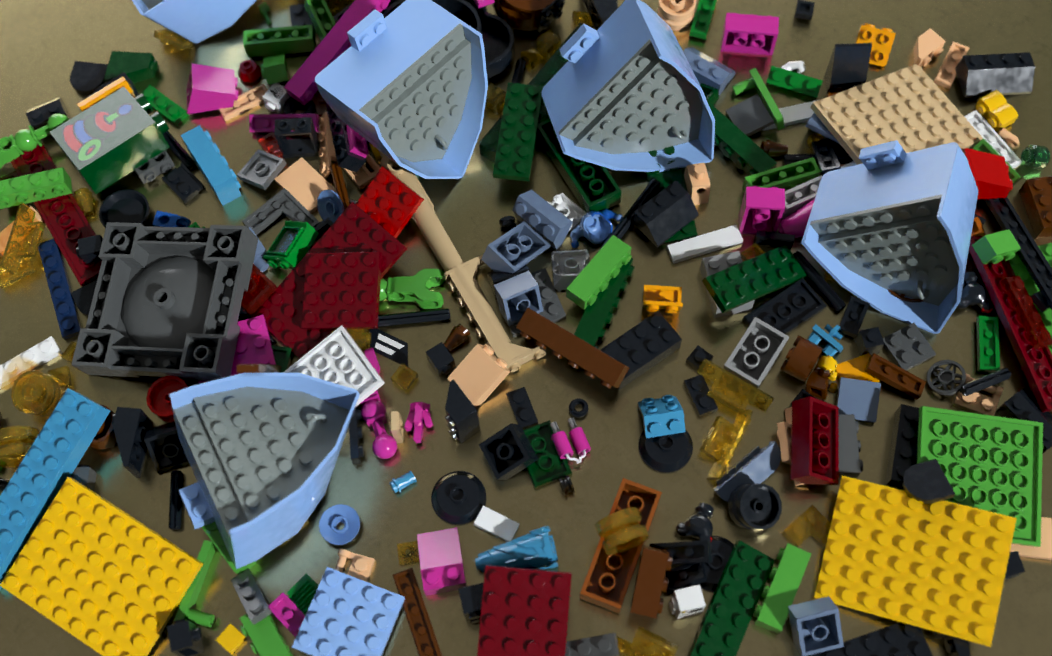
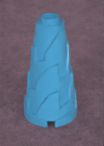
(527, 552)

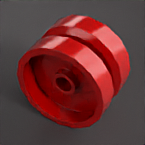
(159, 399)

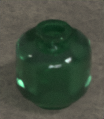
(1035, 156)

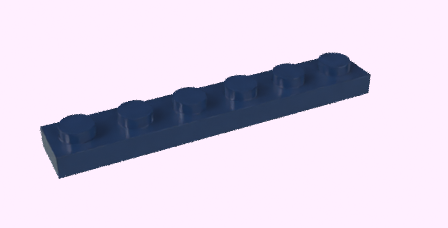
(60, 289)

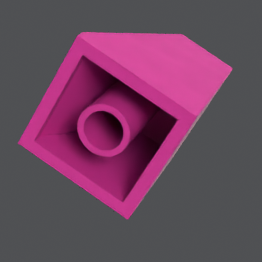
(210, 88)

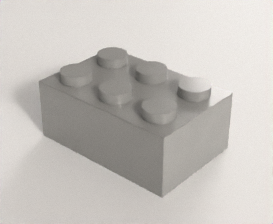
(717, 263)
(756, 352)

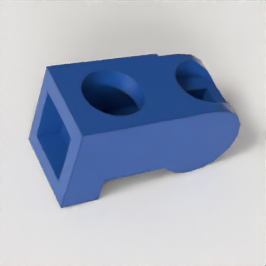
(165, 219)

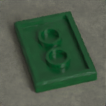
(549, 466)

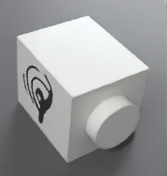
(275, 98)

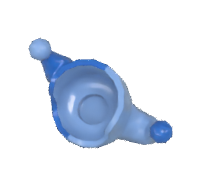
(594, 227)

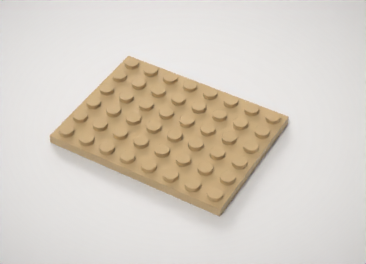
(893, 108)

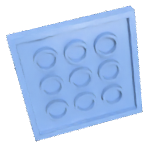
(348, 618)

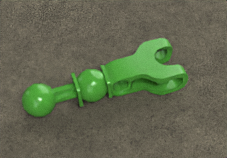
(27, 139)
(414, 288)

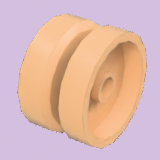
(677, 13)

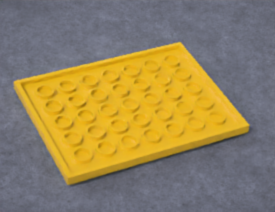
(916, 560)
(101, 573)

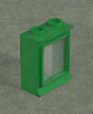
(291, 245)

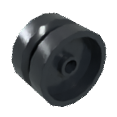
(754, 506)

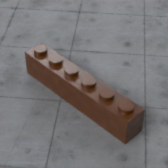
(573, 348)

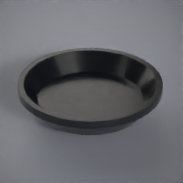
(124, 207)
(666, 452)
(458, 497)
(720, 554)

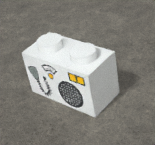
(687, 602)

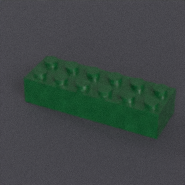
(587, 181)

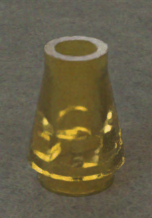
(85, 201)

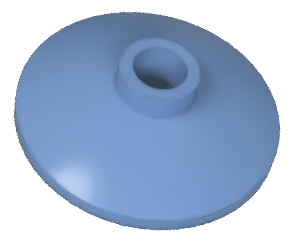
(329, 205)
(332, 518)

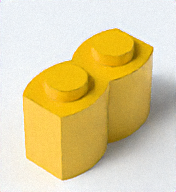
(996, 110)

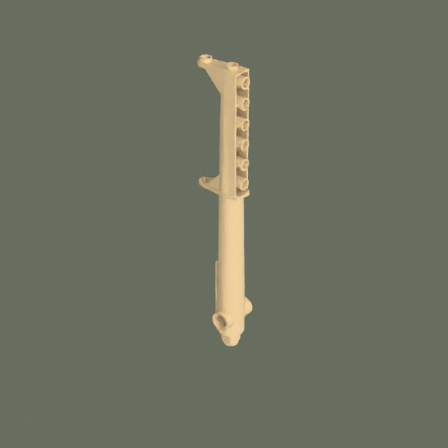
(462, 277)

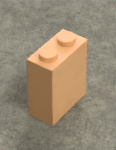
(479, 373)

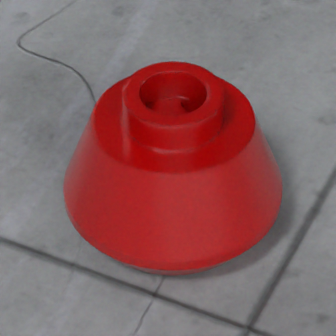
(249, 71)

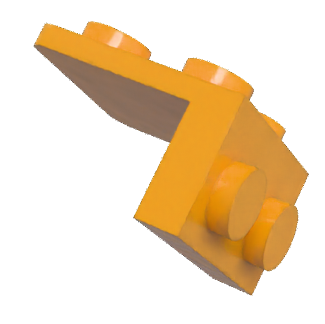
(881, 42)
(662, 297)

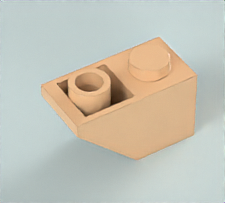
(927, 46)

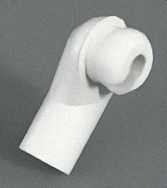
(798, 65)

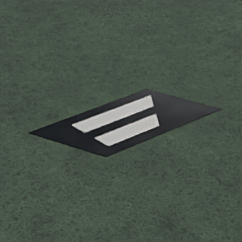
(389, 346)

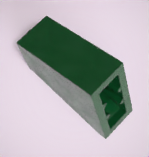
(136, 66)

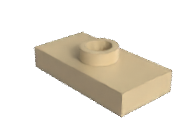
(396, 427)

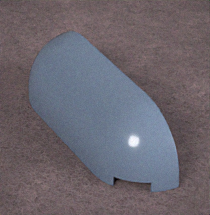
(751, 469)

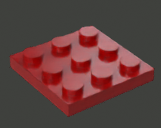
(389, 201)

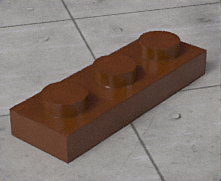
(895, 376)

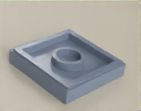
(858, 398)

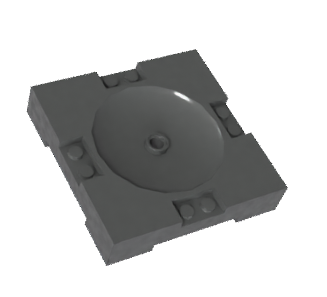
(167, 302)

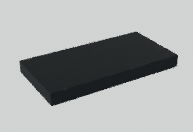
(788, 308)

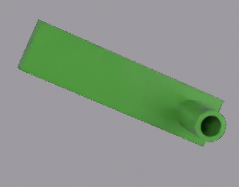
(757, 82)
(186, 607)

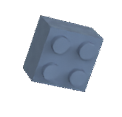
(517, 295)
(815, 626)

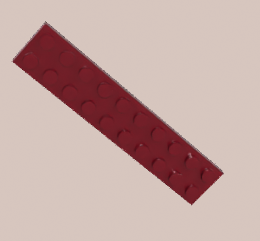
(61, 216)
(1034, 362)

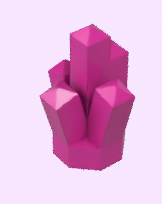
(416, 418)

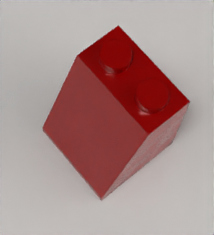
(989, 174)

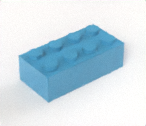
(212, 164)

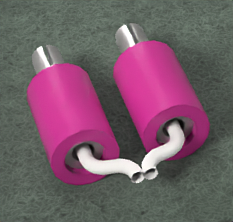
(563, 445)

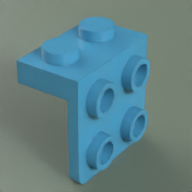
(662, 416)

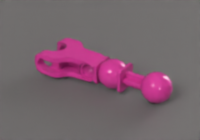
(374, 414)

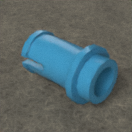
(402, 482)

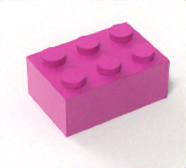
(749, 34)
(761, 209)

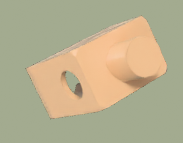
(697, 178)

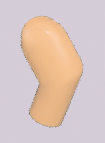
(1010, 139)

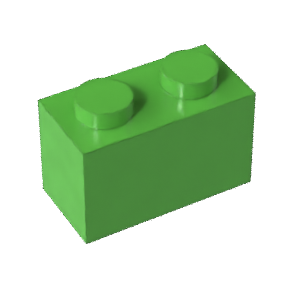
(274, 69)
(996, 247)

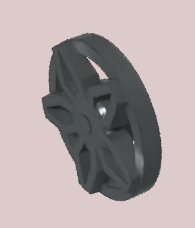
(946, 377)

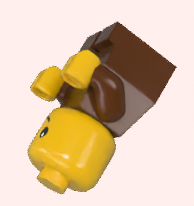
(819, 379)

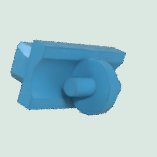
(832, 345)

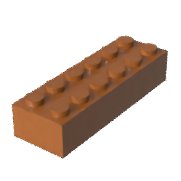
(611, 574)

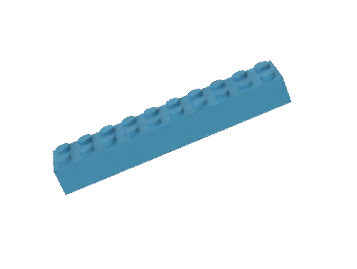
(44, 471)

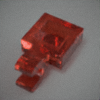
(270, 145)

